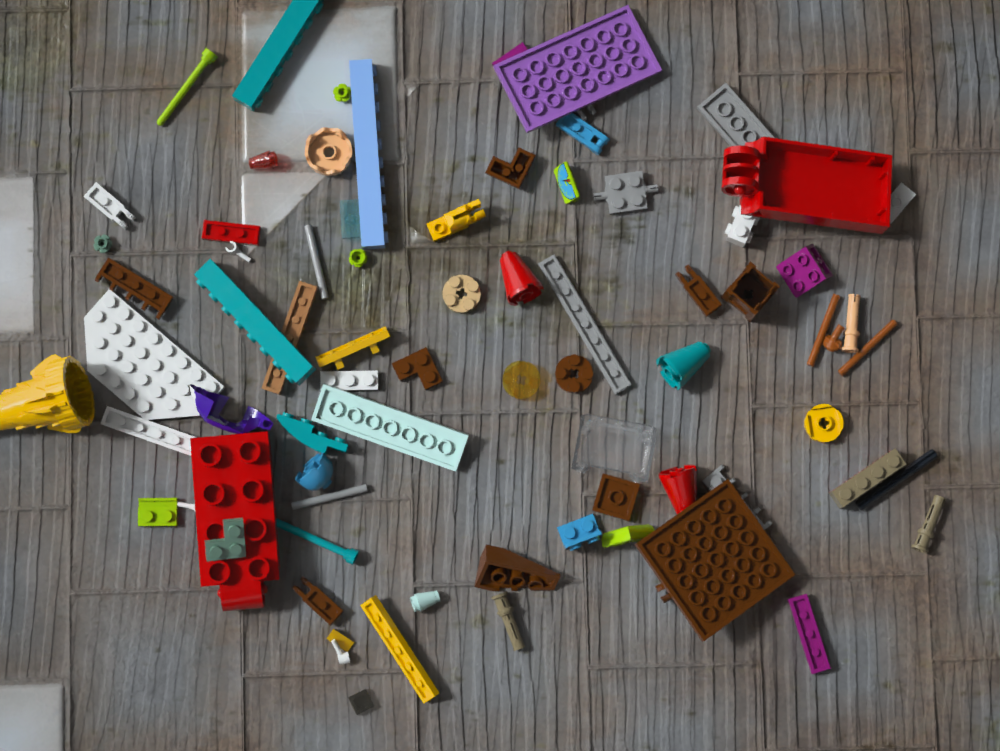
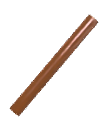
(823, 330)
(865, 349)

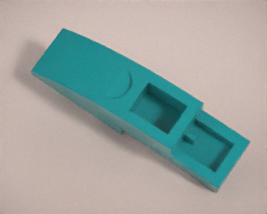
(304, 432)

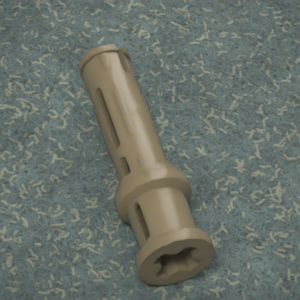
(926, 533)
(505, 611)

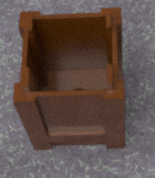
(753, 281)

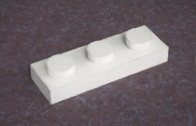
(350, 380)

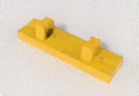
(362, 342)

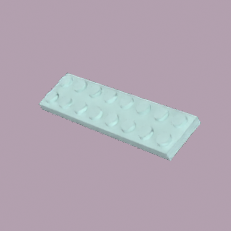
(390, 427)

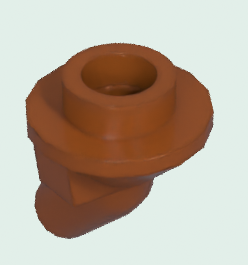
(832, 342)

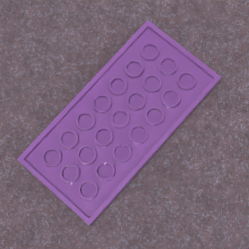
(577, 68)

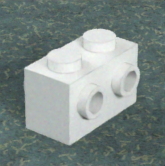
(740, 230)

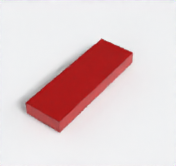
(231, 232)

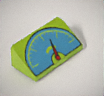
(566, 183)

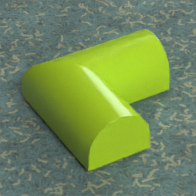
(626, 535)

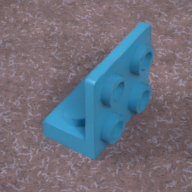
(579, 531)

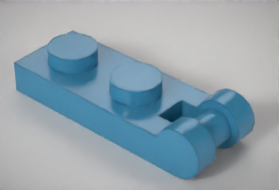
(582, 132)

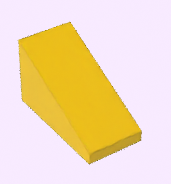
(343, 642)

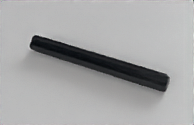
(896, 479)

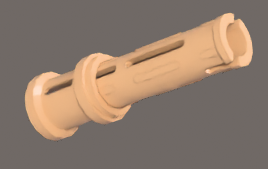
(851, 333)

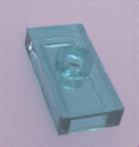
(350, 219)

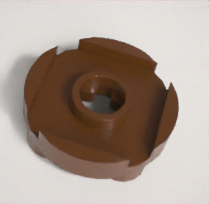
(575, 363)

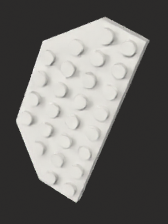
(141, 362)

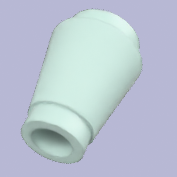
(424, 600)

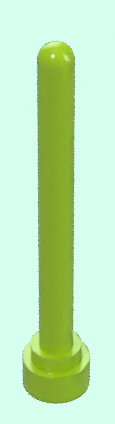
(207, 58)

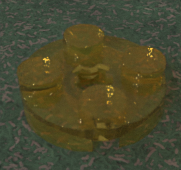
(523, 369)

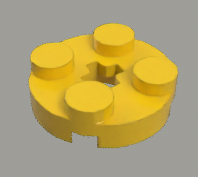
(829, 414)

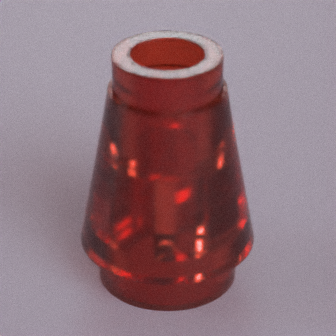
(265, 160)

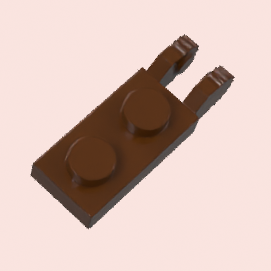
(699, 292)
(319, 602)

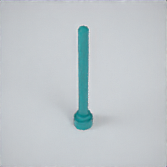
(349, 555)

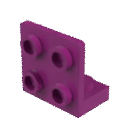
(804, 270)

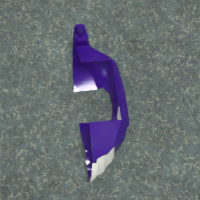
(211, 404)

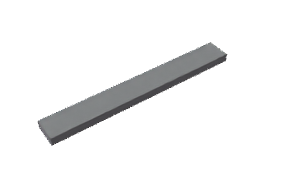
(584, 324)

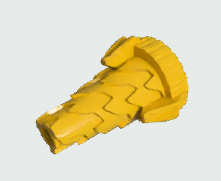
(54, 398)

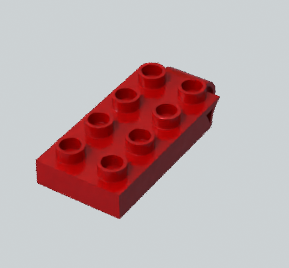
(810, 183)
(235, 482)

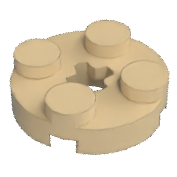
(470, 287)

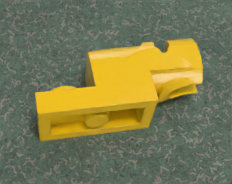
(455, 220)

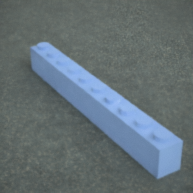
(367, 154)

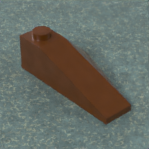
(506, 569)

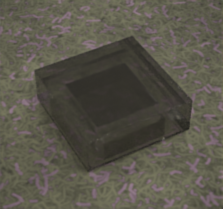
(361, 701)

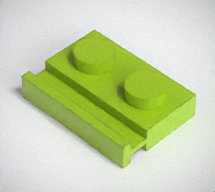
(157, 512)

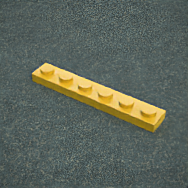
(399, 649)

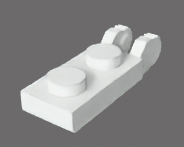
(108, 204)

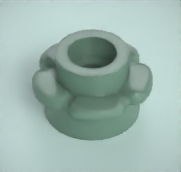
(107, 243)

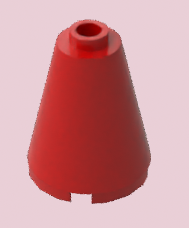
(518, 279)
(680, 486)

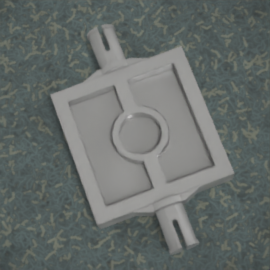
(625, 192)

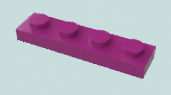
(808, 633)

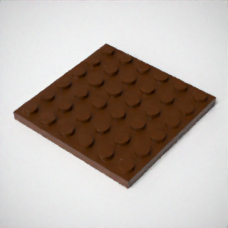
(715, 560)

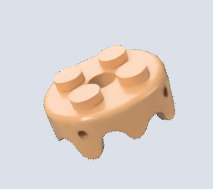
(324, 139)

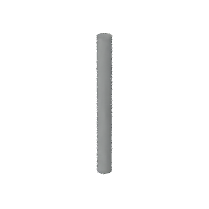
(316, 262)
(329, 497)

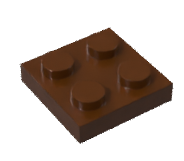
(615, 497)

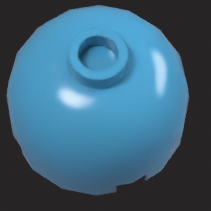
(316, 473)

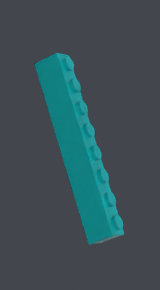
(275, 52)
(258, 325)

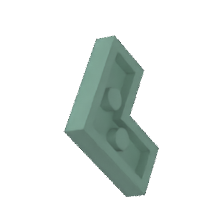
(231, 545)

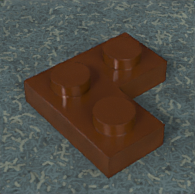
(421, 364)

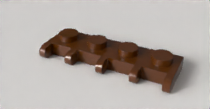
(135, 286)

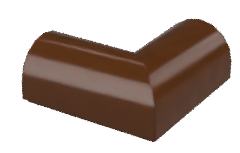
(513, 173)

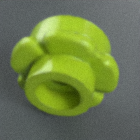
(342, 97)
(357, 252)

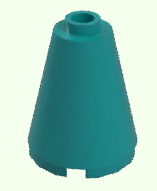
(683, 363)

